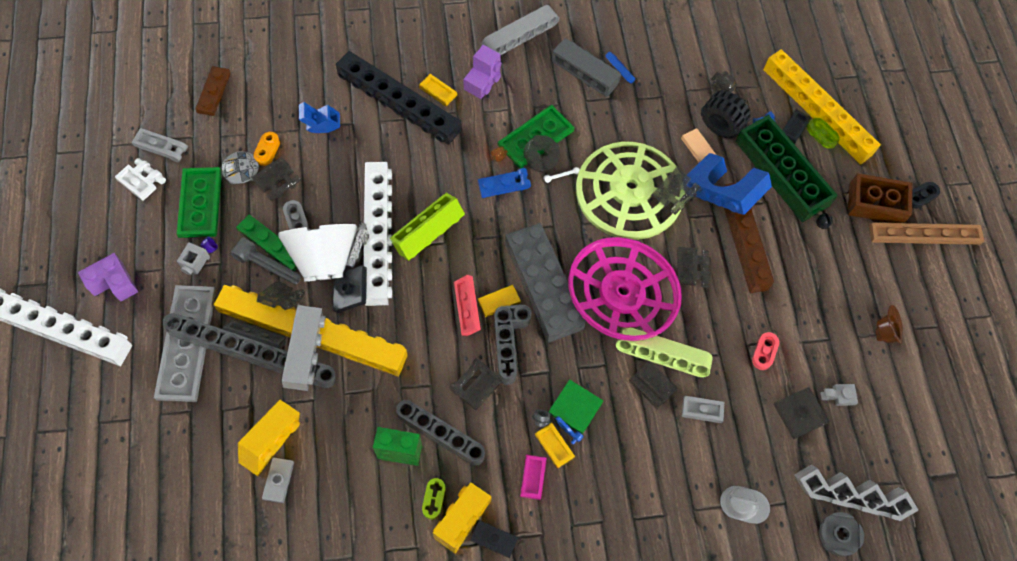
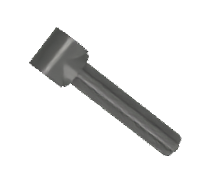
(246, 251)

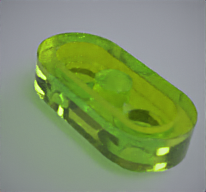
(823, 133)

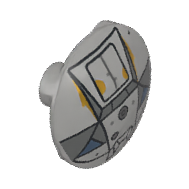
(239, 167)

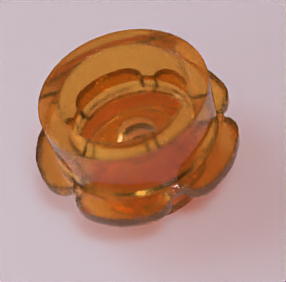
(498, 154)

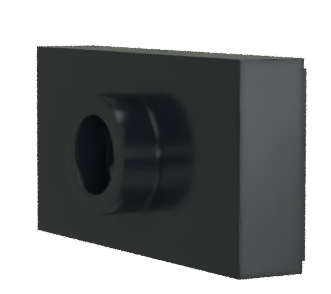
(494, 539)

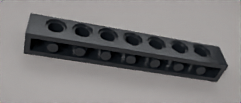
(373, 81)

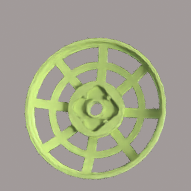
(622, 193)

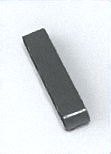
(445, 441)

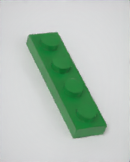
(266, 241)

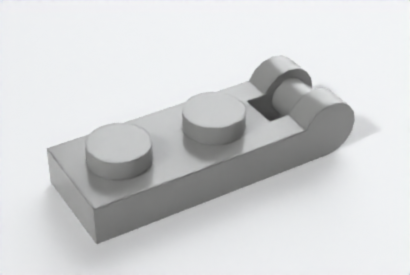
(159, 144)

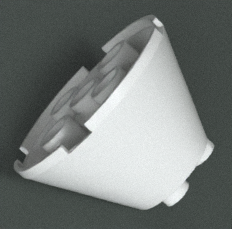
(320, 251)

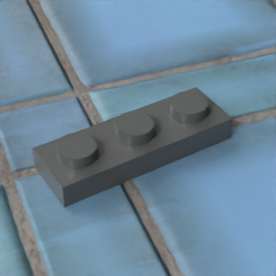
(255, 333)

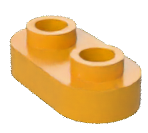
(268, 147)

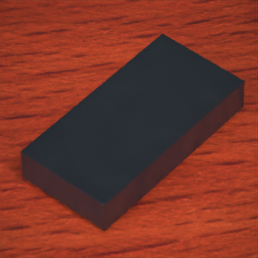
(796, 125)

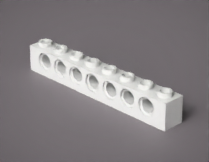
(373, 173)
(114, 352)

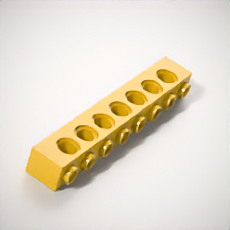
(820, 104)

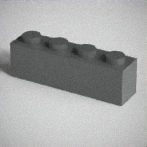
(586, 67)

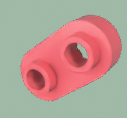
(765, 352)

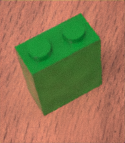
(397, 446)

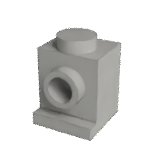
(192, 259)

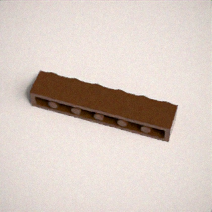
(750, 250)

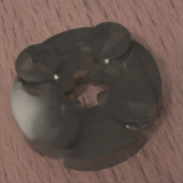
(549, 147)

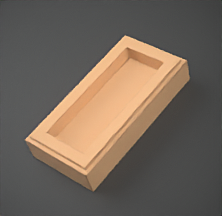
(697, 144)

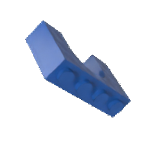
(736, 197)

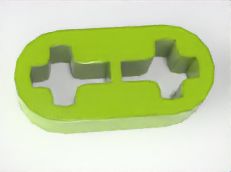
(428, 498)

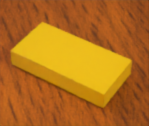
(438, 90)
(503, 297)
(554, 445)

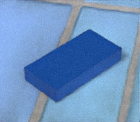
(620, 67)

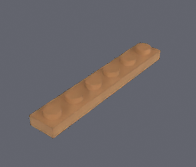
(926, 233)

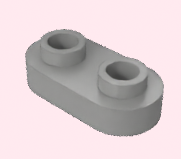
(295, 219)

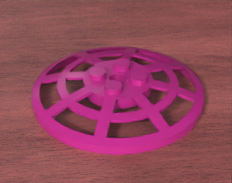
(630, 283)

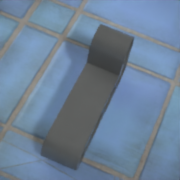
(508, 345)

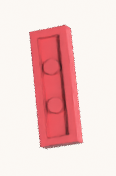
(467, 305)

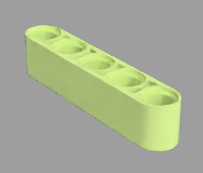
(667, 353)

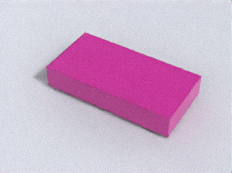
(533, 477)

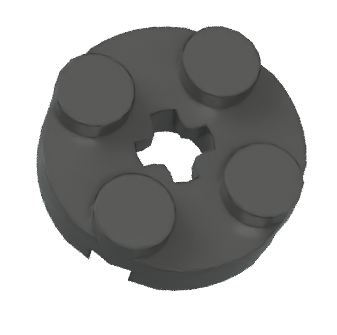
(832, 543)

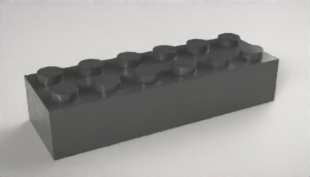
(544, 282)

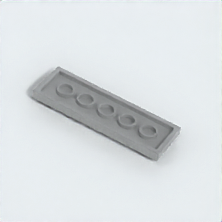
(181, 360)

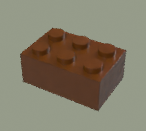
(880, 199)

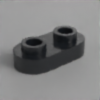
(922, 197)

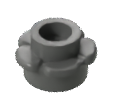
(541, 418)

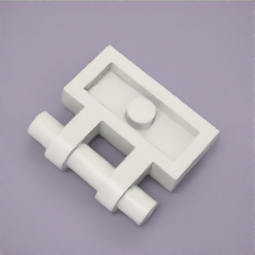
(138, 184)

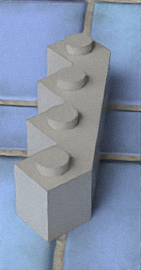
(864, 497)

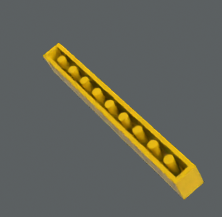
(335, 338)

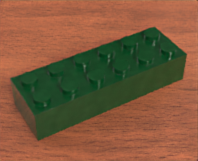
(788, 168)

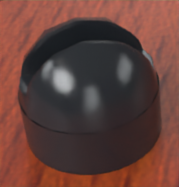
(822, 221)

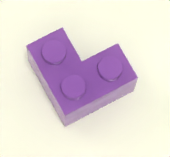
(484, 72)
(108, 274)

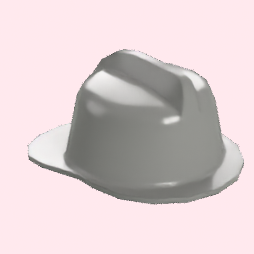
(745, 504)

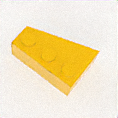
(267, 437)
(461, 517)

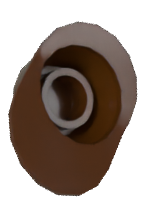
(890, 327)

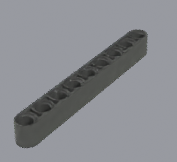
(238, 351)

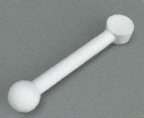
(548, 178)

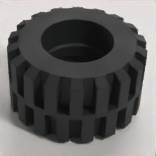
(725, 114)

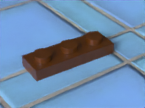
(213, 91)

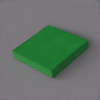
(576, 406)

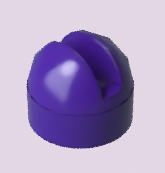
(209, 244)

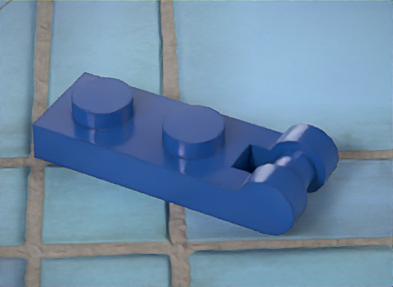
(504, 183)

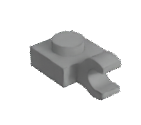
(842, 394)

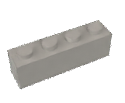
(302, 348)

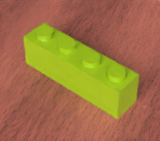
(427, 226)

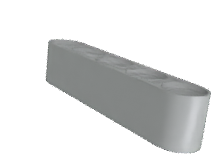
(521, 30)

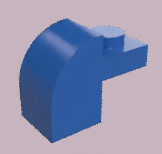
(320, 120)

